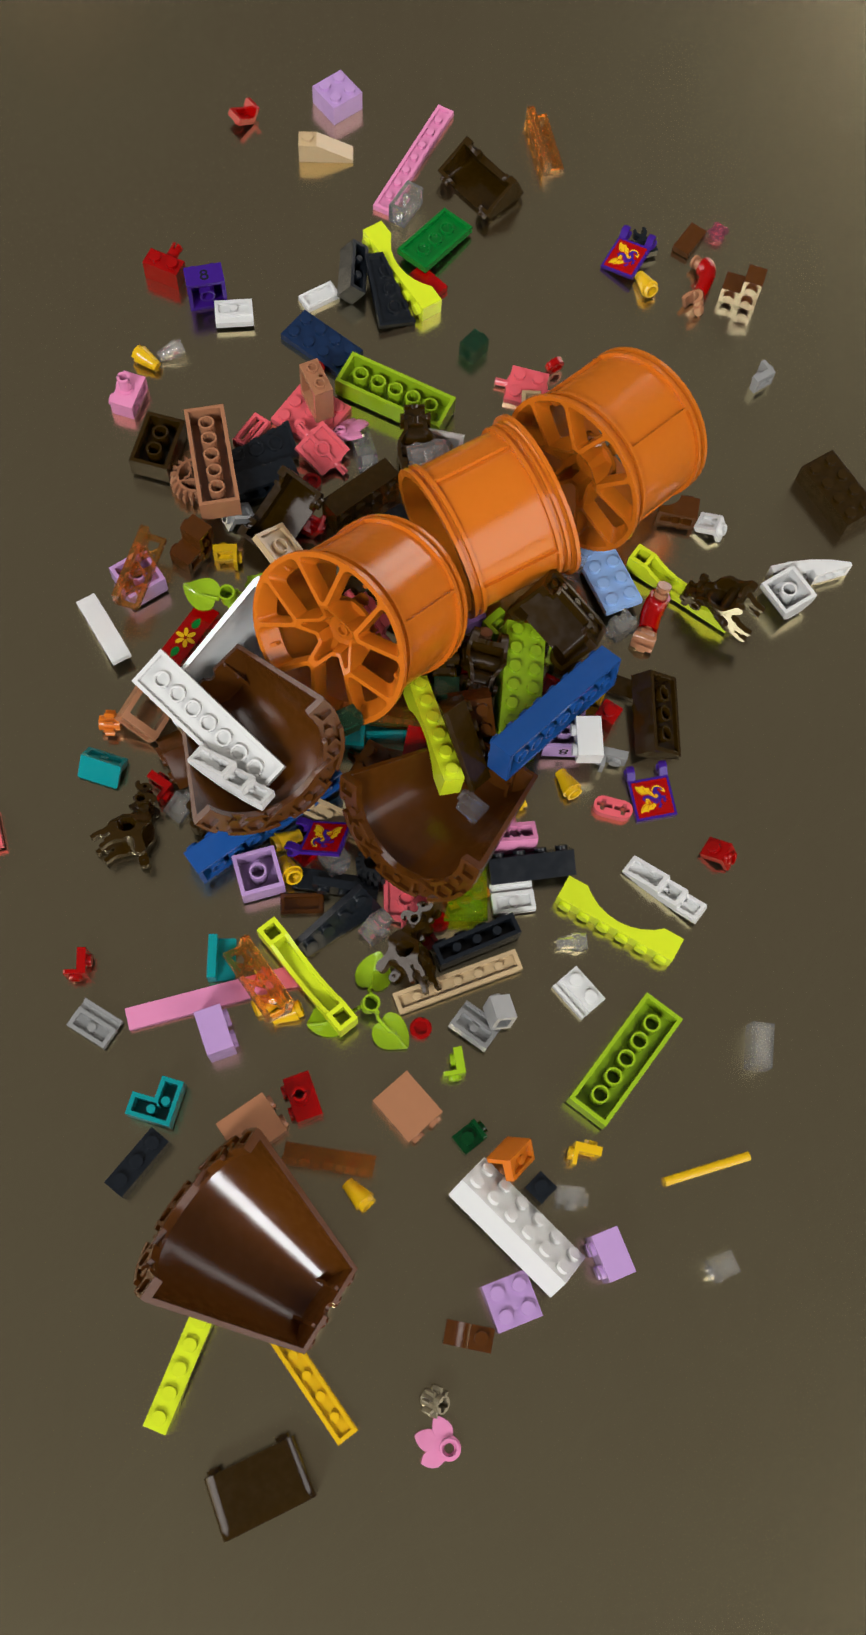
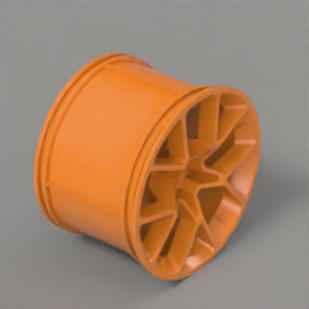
(645, 419)
(494, 512)
(332, 639)

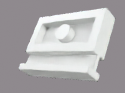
(234, 313)
(512, 897)
(578, 993)

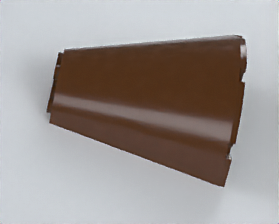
(289, 722)
(418, 834)
(246, 1250)

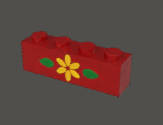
(190, 634)

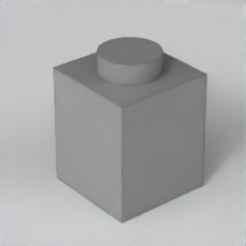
(499, 1011)

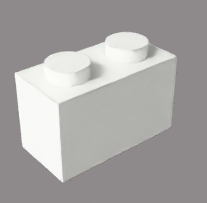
(587, 739)

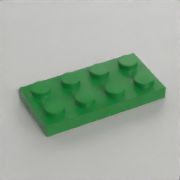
(434, 240)

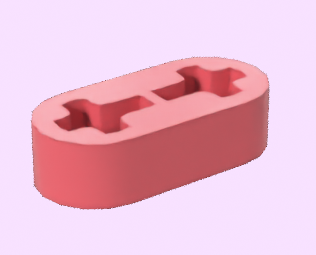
(613, 804)

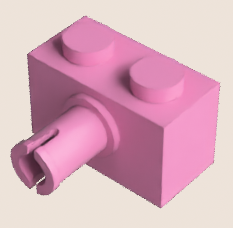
(128, 394)
(519, 836)

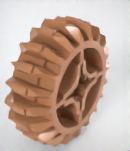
(186, 487)

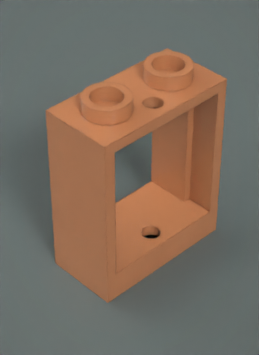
(316, 390)
(135, 724)

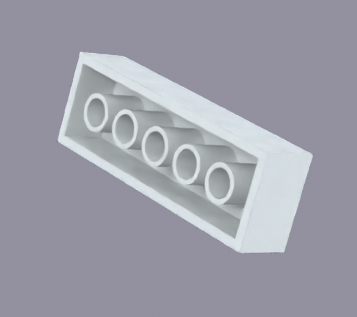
(517, 1227)

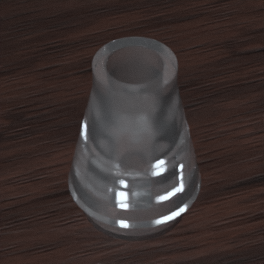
(172, 350)
(573, 942)

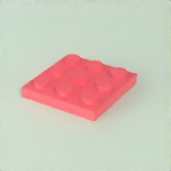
(296, 410)

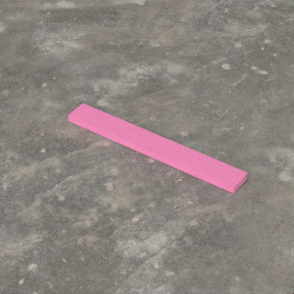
(414, 157)
(189, 1002)

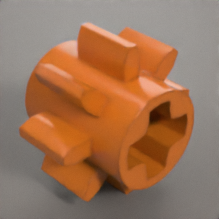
(108, 723)

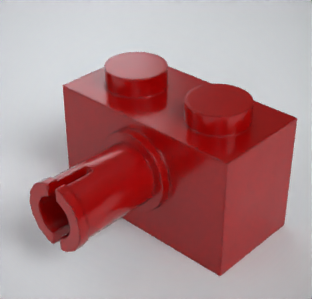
(165, 267)
(302, 1098)

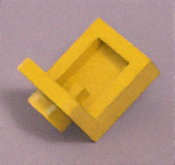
(227, 552)
(588, 1148)

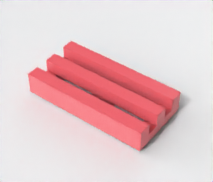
(264, 427)

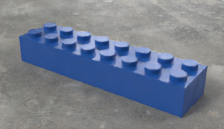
(552, 712)
(214, 852)

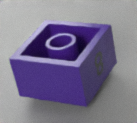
(204, 285)

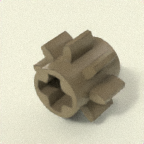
(435, 1401)

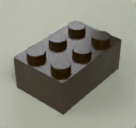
(158, 446)

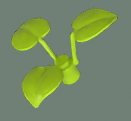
(205, 591)
(391, 1030)

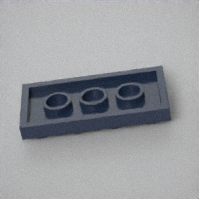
(319, 341)

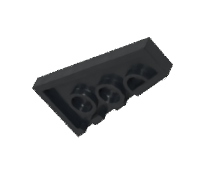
(388, 301)
(265, 449)
(338, 920)

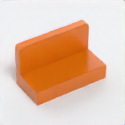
(514, 1154)

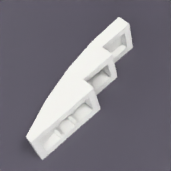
(814, 569)
(103, 629)
(229, 777)
(664, 890)

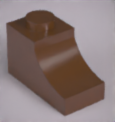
(682, 513)
(468, 1336)

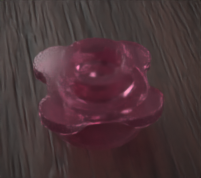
(718, 232)

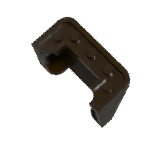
(479, 180)
(289, 502)
(559, 618)
(260, 1487)

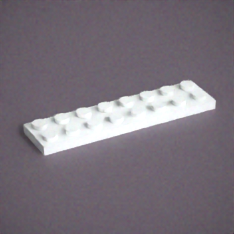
(205, 718)

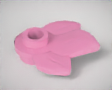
(350, 429)
(434, 1441)

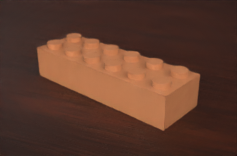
(212, 462)

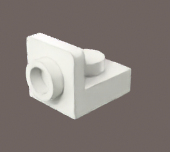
(712, 525)

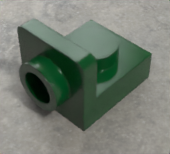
(470, 1136)

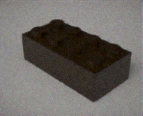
(834, 492)
(361, 495)

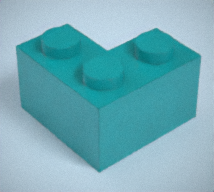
(159, 1109)

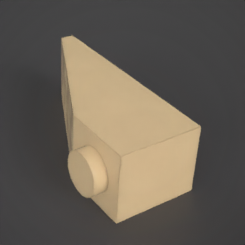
(323, 149)

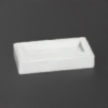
(318, 296)

